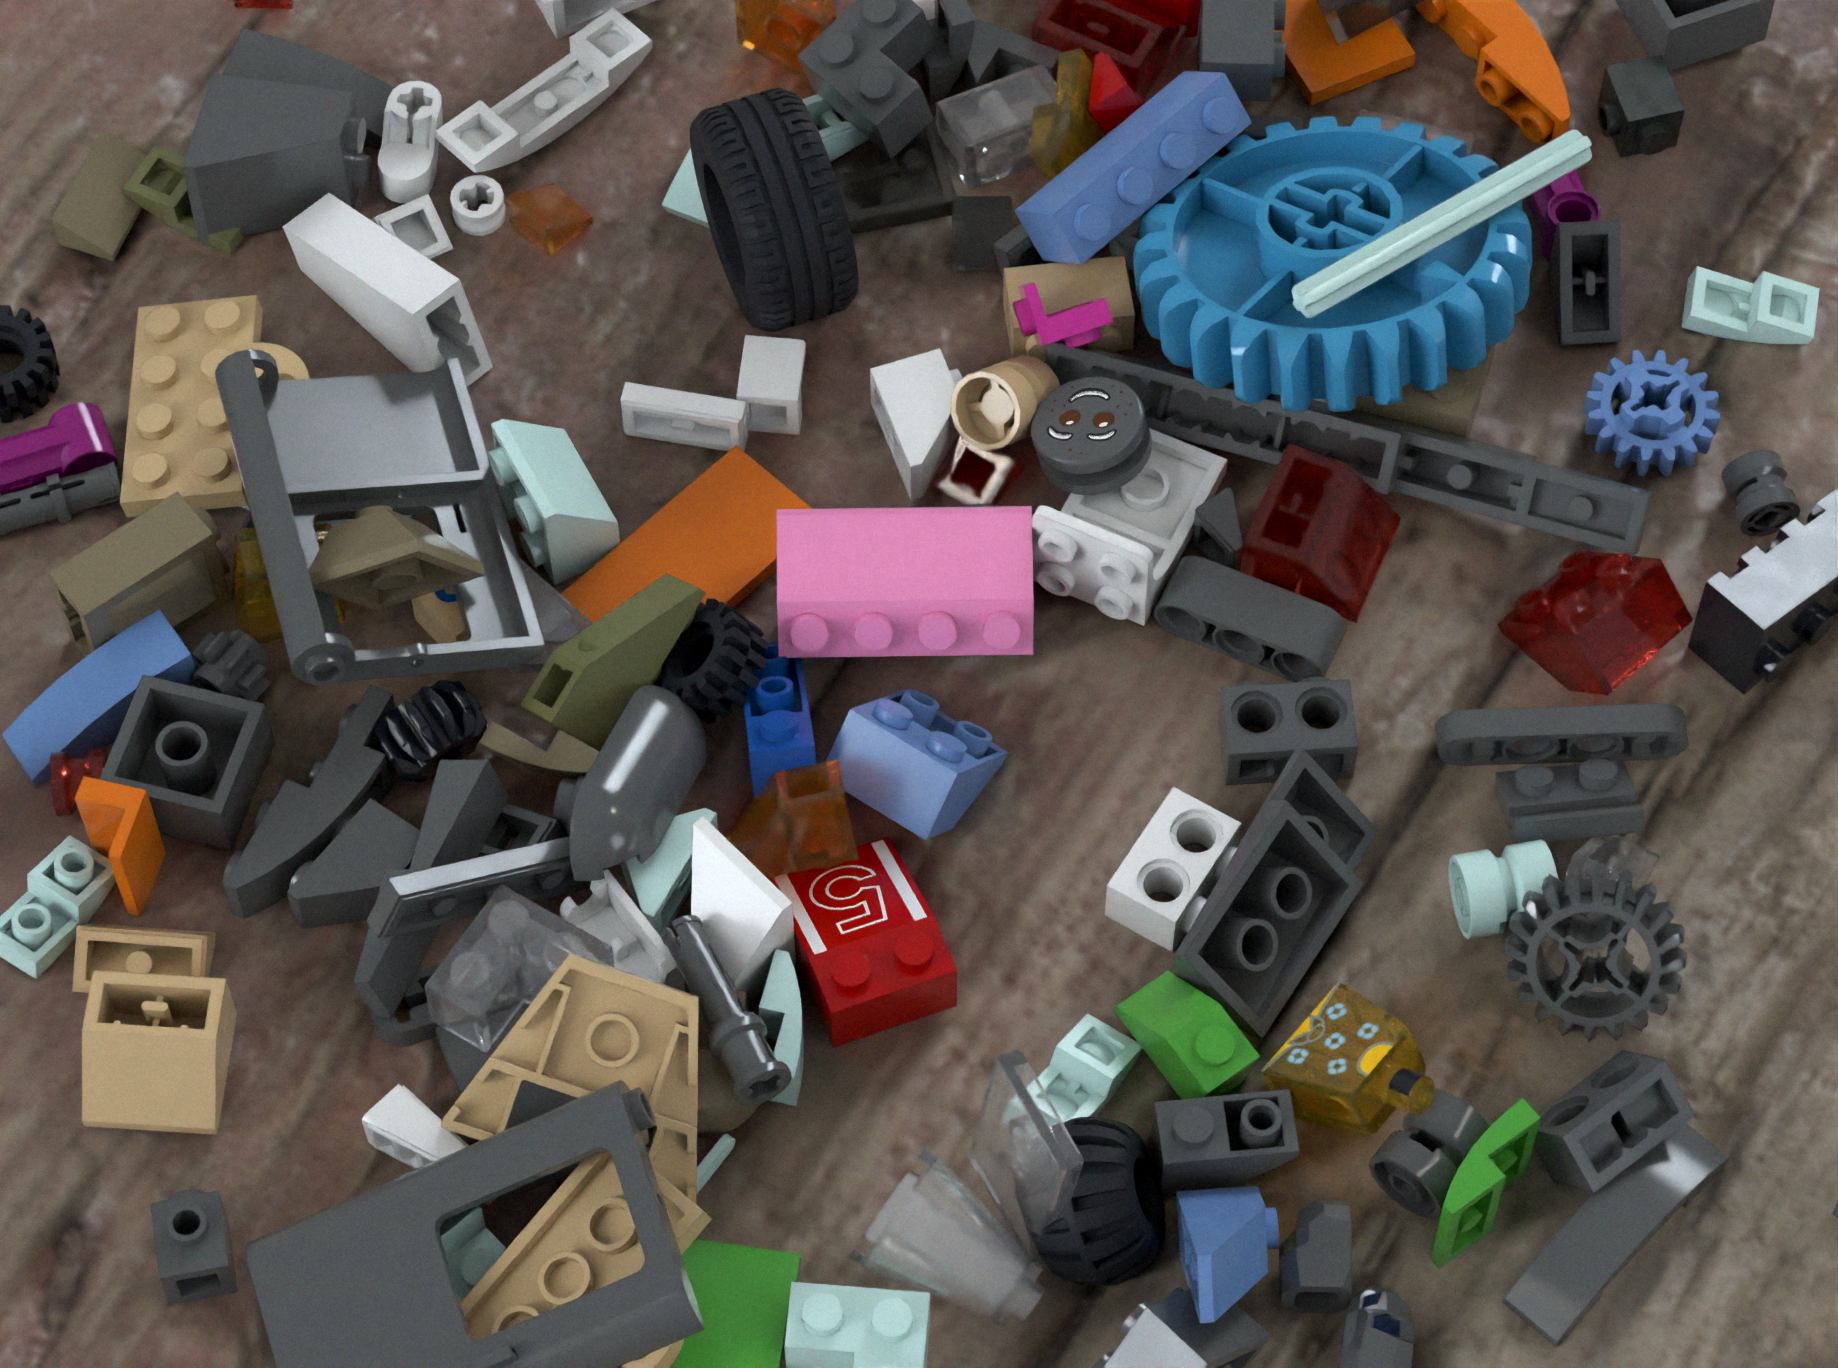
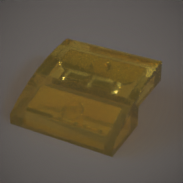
(1065, 127)

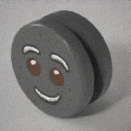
(1091, 435)

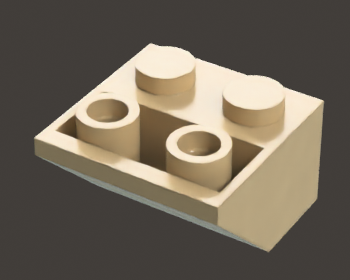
(156, 1051)

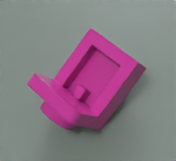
(1074, 324)

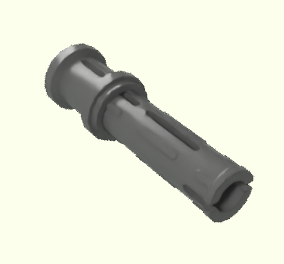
(735, 1033)

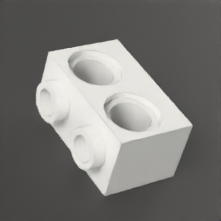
(1162, 865)

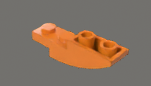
(1512, 60)

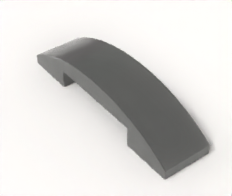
(1610, 1231)

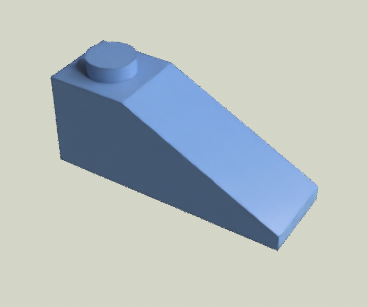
(1223, 1244)

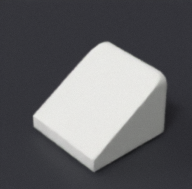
(417, 226)

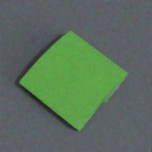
(1487, 1170)
(742, 1305)

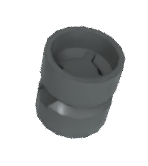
(1423, 1159)

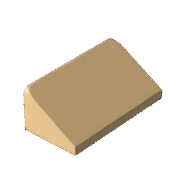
(140, 951)

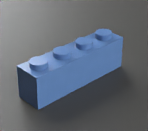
(1133, 167)

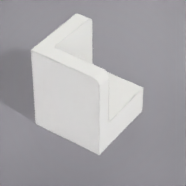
(772, 383)

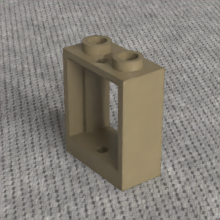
(149, 564)

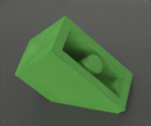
(1188, 1037)

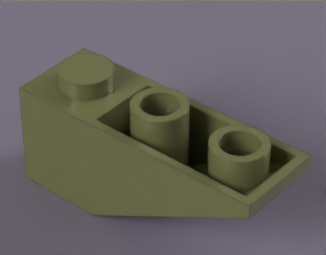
(602, 666)

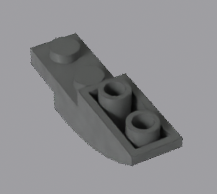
(303, 818)

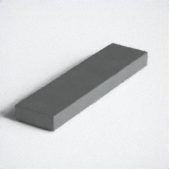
(464, 887)

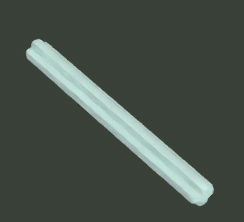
(1441, 224)

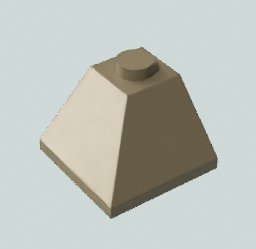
(388, 560)

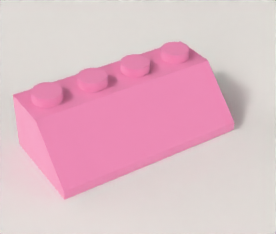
(905, 581)

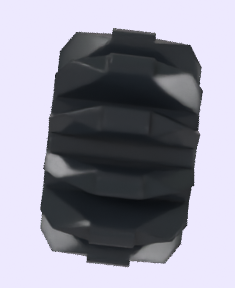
(431, 727)

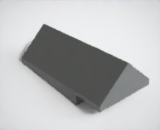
(1277, 897)

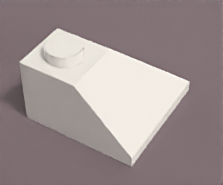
(738, 909)

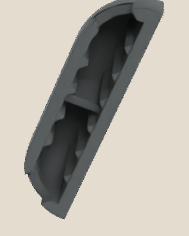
(636, 783)

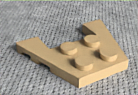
(586, 1034)

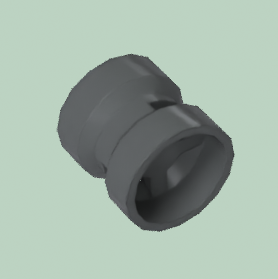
(1759, 489)

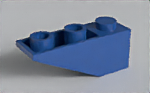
(777, 719)

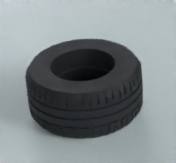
(774, 209)

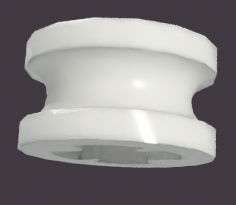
(467, 194)

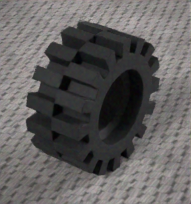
(35, 373)
(714, 661)

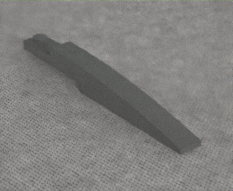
(1379, 449)

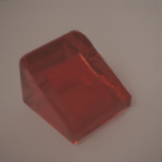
(977, 474)

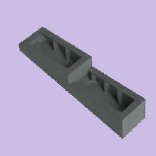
(454, 829)

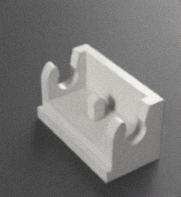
(620, 923)

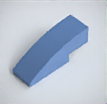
(93, 697)

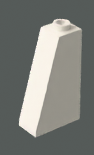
(388, 288)

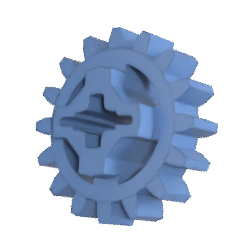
(1651, 413)

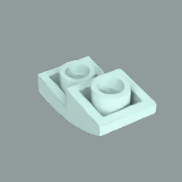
(60, 896)

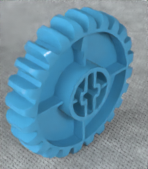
(1273, 211)

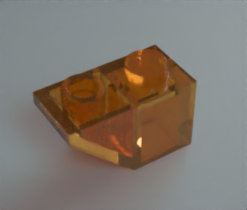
(798, 822)

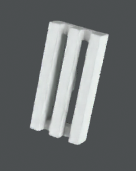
(684, 417)

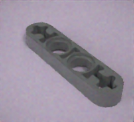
(1561, 734)

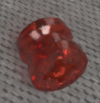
(67, 774)

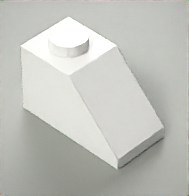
(915, 415)

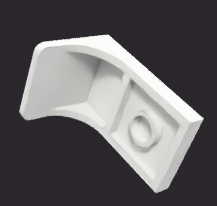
(1127, 541)

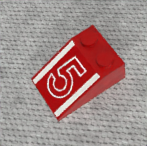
(868, 944)

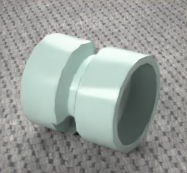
(1492, 888)

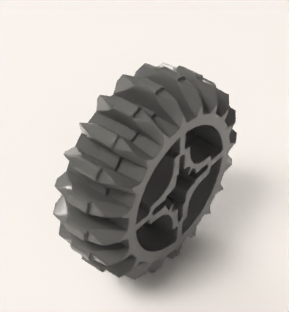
(1629, 988)

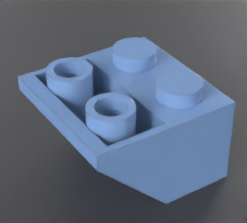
(914, 761)

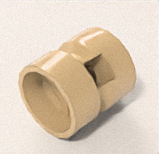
(999, 401)

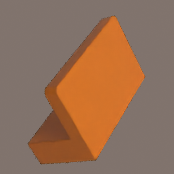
(125, 832)

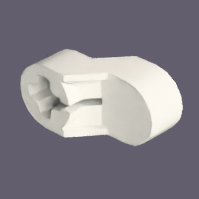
(413, 115)

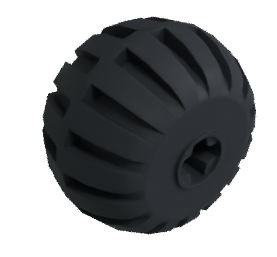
(1115, 1210)

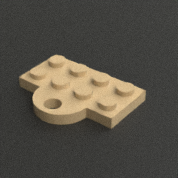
(175, 409)
(573, 1248)

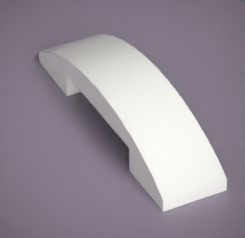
(553, 101)

